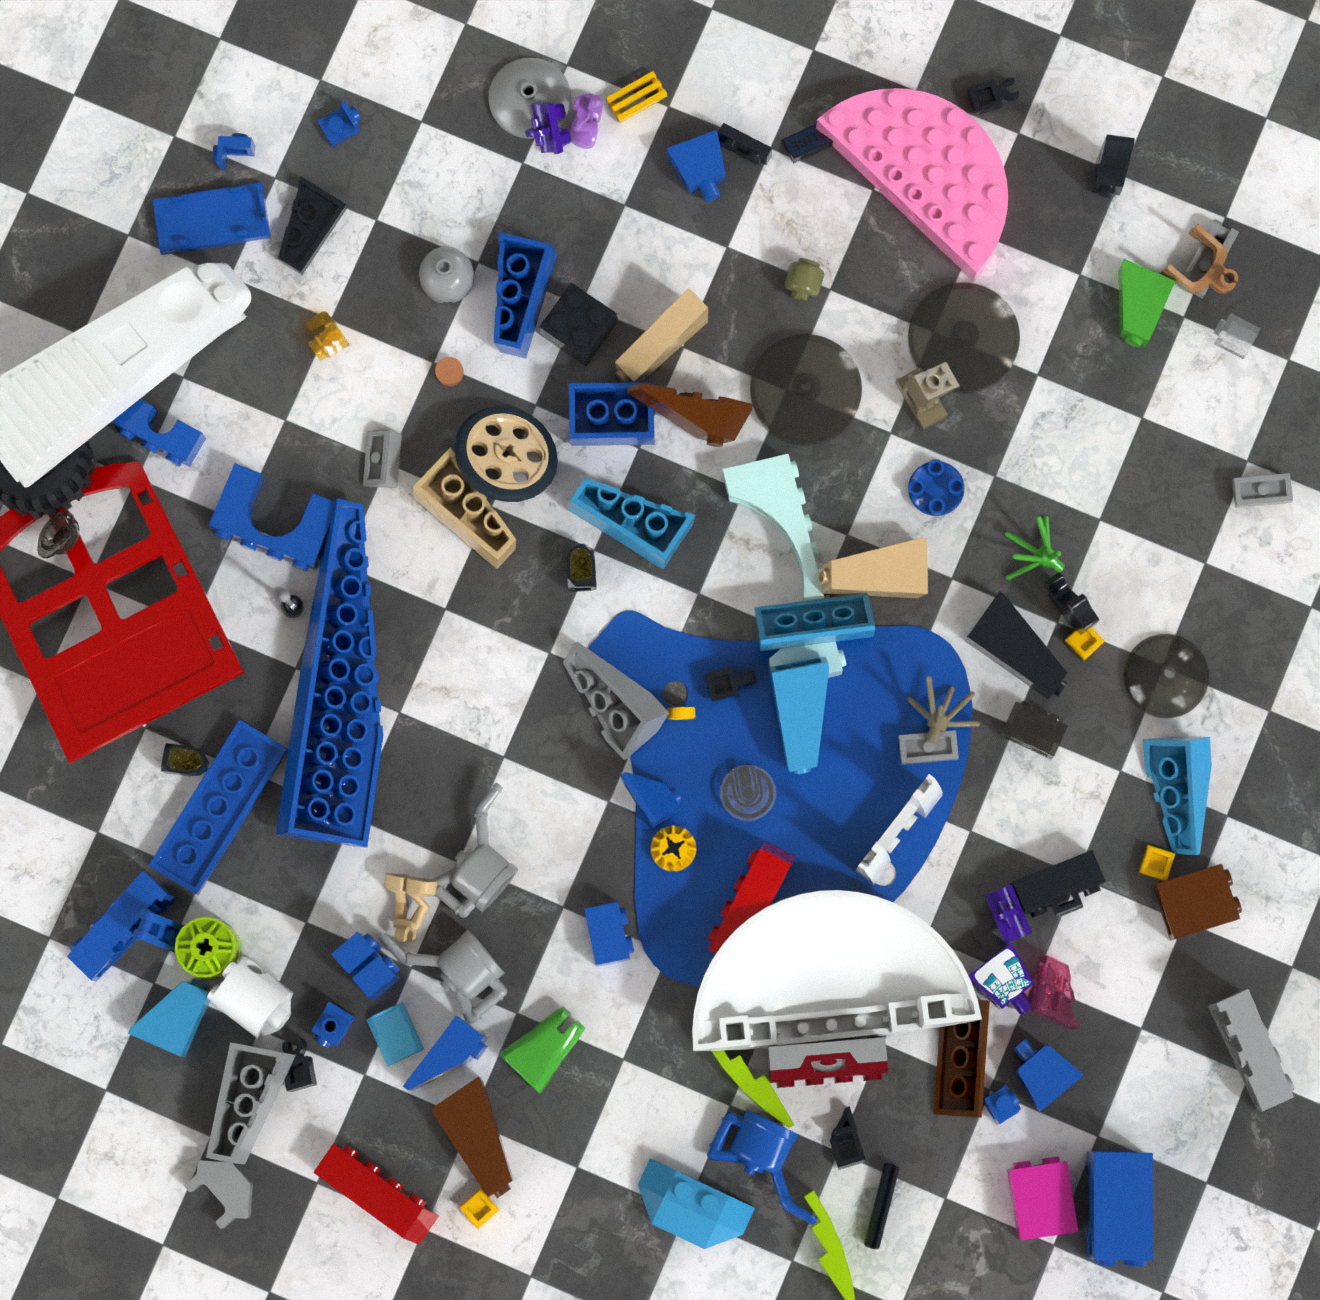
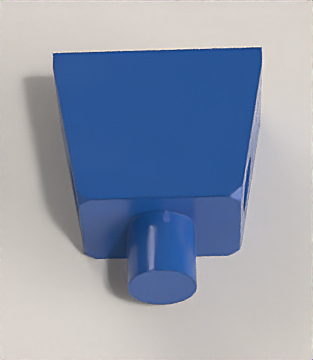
(699, 164)
(1044, 1073)

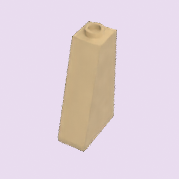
(662, 338)
(882, 572)

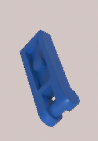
(157, 930)

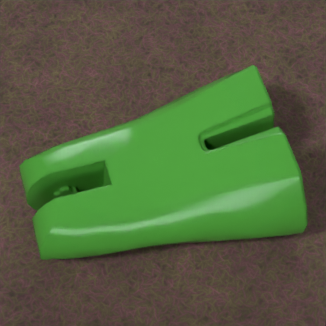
(542, 1049)

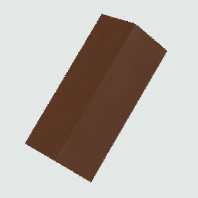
(962, 1067)

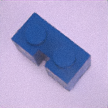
(608, 934)

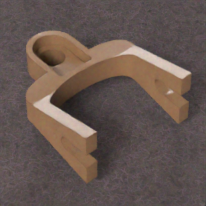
(1214, 275)

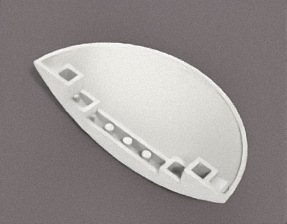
(829, 973)

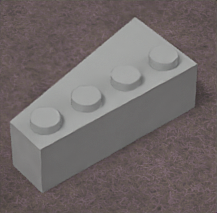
(1252, 1050)
(245, 1099)

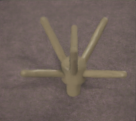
(938, 720)

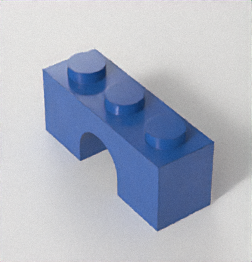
(179, 444)

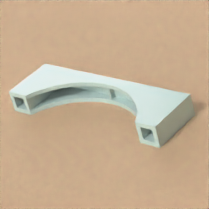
(771, 490)

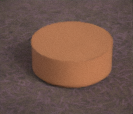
(449, 371)

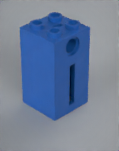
(1120, 1208)

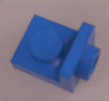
(340, 124)

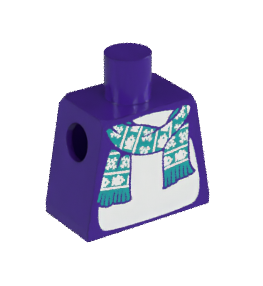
(1004, 980)

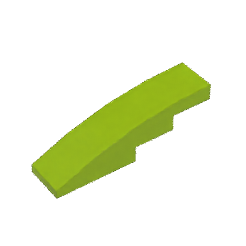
(758, 1090)
(834, 1259)

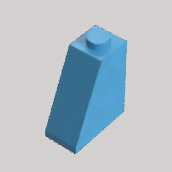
(174, 1018)

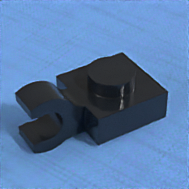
(725, 684)

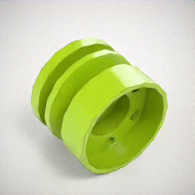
(221, 936)

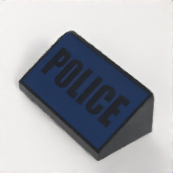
(806, 143)

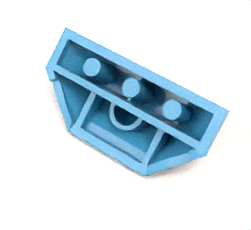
(691, 1207)

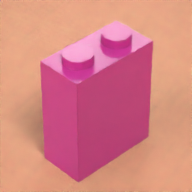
(1042, 1199)

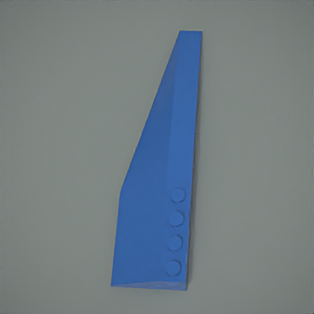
(337, 706)

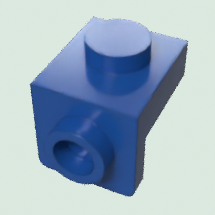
(236, 145)

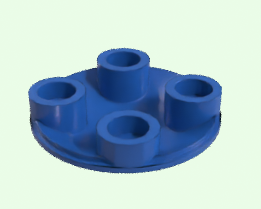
(936, 488)

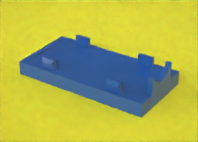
(211, 218)

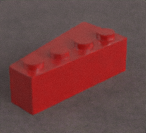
(754, 891)
(376, 1194)

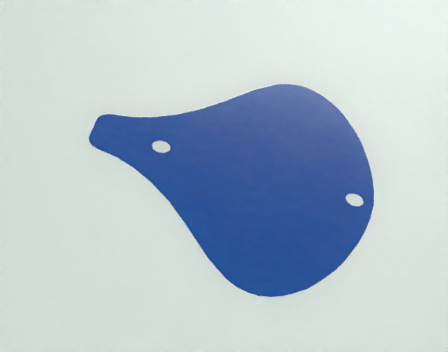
(818, 816)

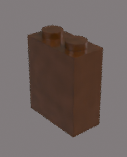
(1197, 901)

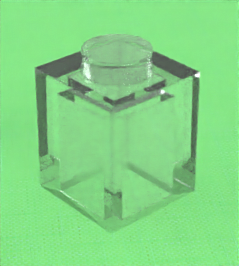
(1235, 335)

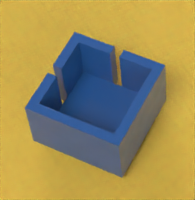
(370, 970)

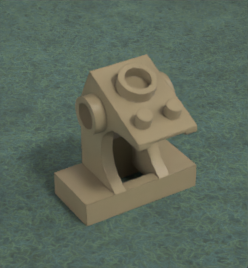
(923, 390)

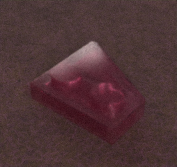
(1054, 993)

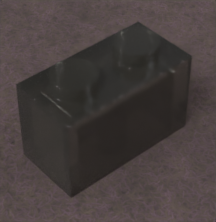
(1033, 729)

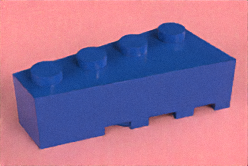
(521, 289)
(113, 931)

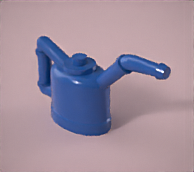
(760, 1147)

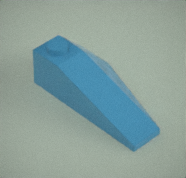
(1181, 781)

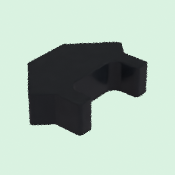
(1072, 607)

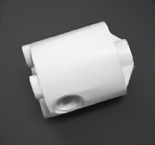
(252, 998)

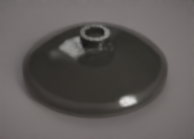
(1152, 689)

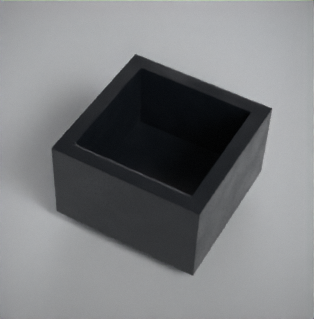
(578, 324)

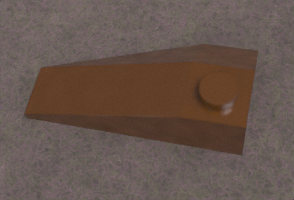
(704, 419)

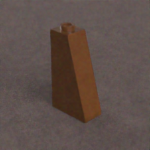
(475, 1135)

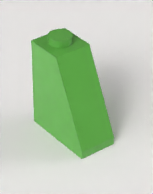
(1140, 301)

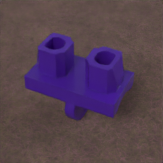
(546, 128)
(1008, 914)

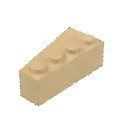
(464, 510)

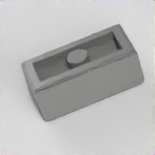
(382, 459)

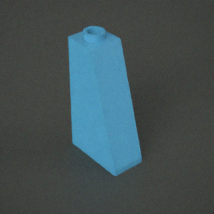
(800, 705)

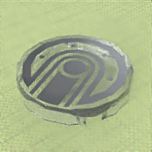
(748, 793)

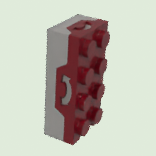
(827, 1060)

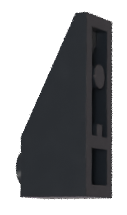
(1112, 165)

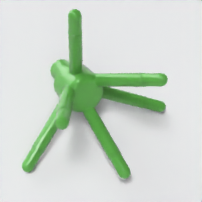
(1043, 556)

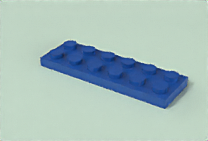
(218, 807)

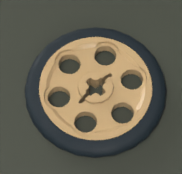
(505, 488)

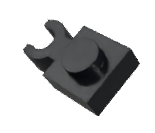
(988, 96)
(301, 1072)

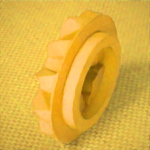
(670, 861)

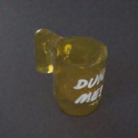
(328, 340)

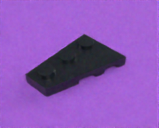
(309, 225)

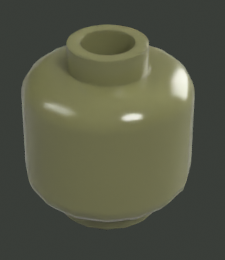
(804, 279)

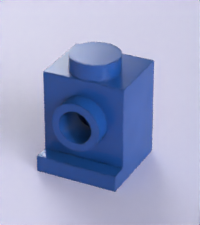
(342, 1020)
(1002, 1104)

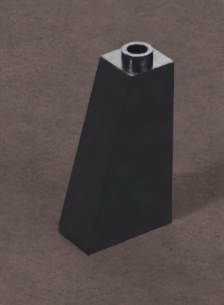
(1016, 647)

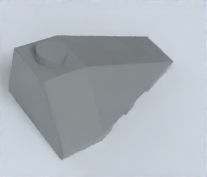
(622, 706)

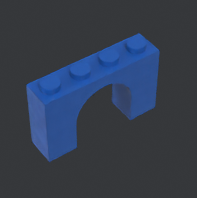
(234, 520)

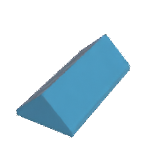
(814, 622)

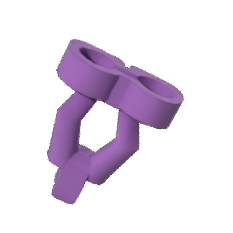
(584, 126)

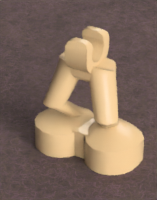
(416, 888)

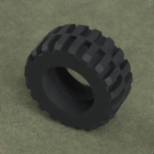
(53, 491)

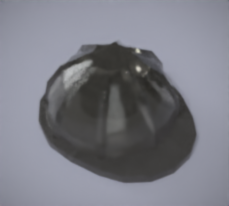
(58, 535)

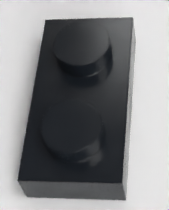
(736, 140)

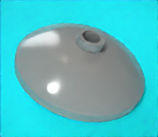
(512, 107)

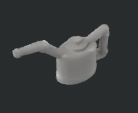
(478, 872)
(465, 969)

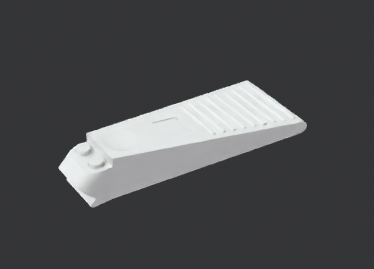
(109, 364)

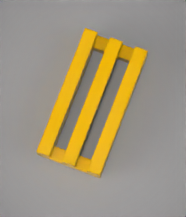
(656, 85)

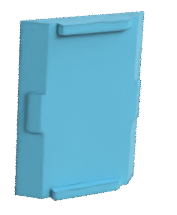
(395, 1034)

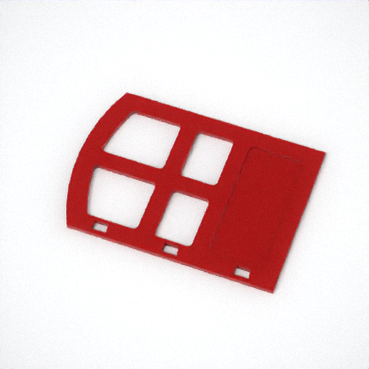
(134, 664)

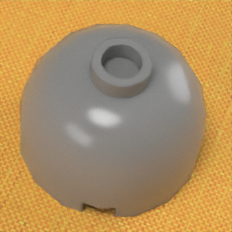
(446, 275)

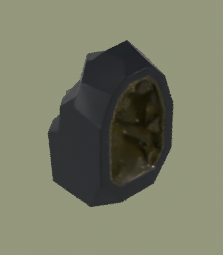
(581, 569)
(183, 760)

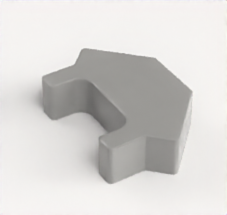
(228, 1186)

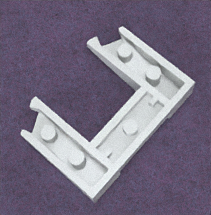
(921, 802)

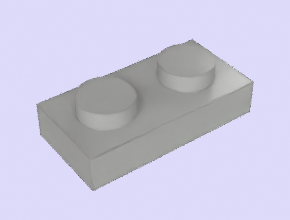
(1262, 490)
(916, 749)

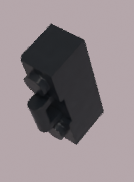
(1070, 876)

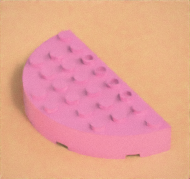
(928, 165)

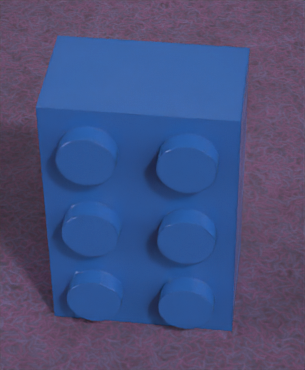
(608, 415)

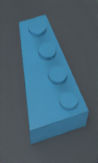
(636, 523)

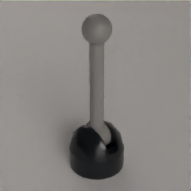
(289, 603)

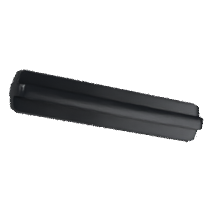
(881, 1206)

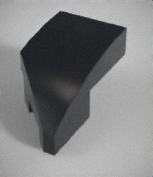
(846, 1142)

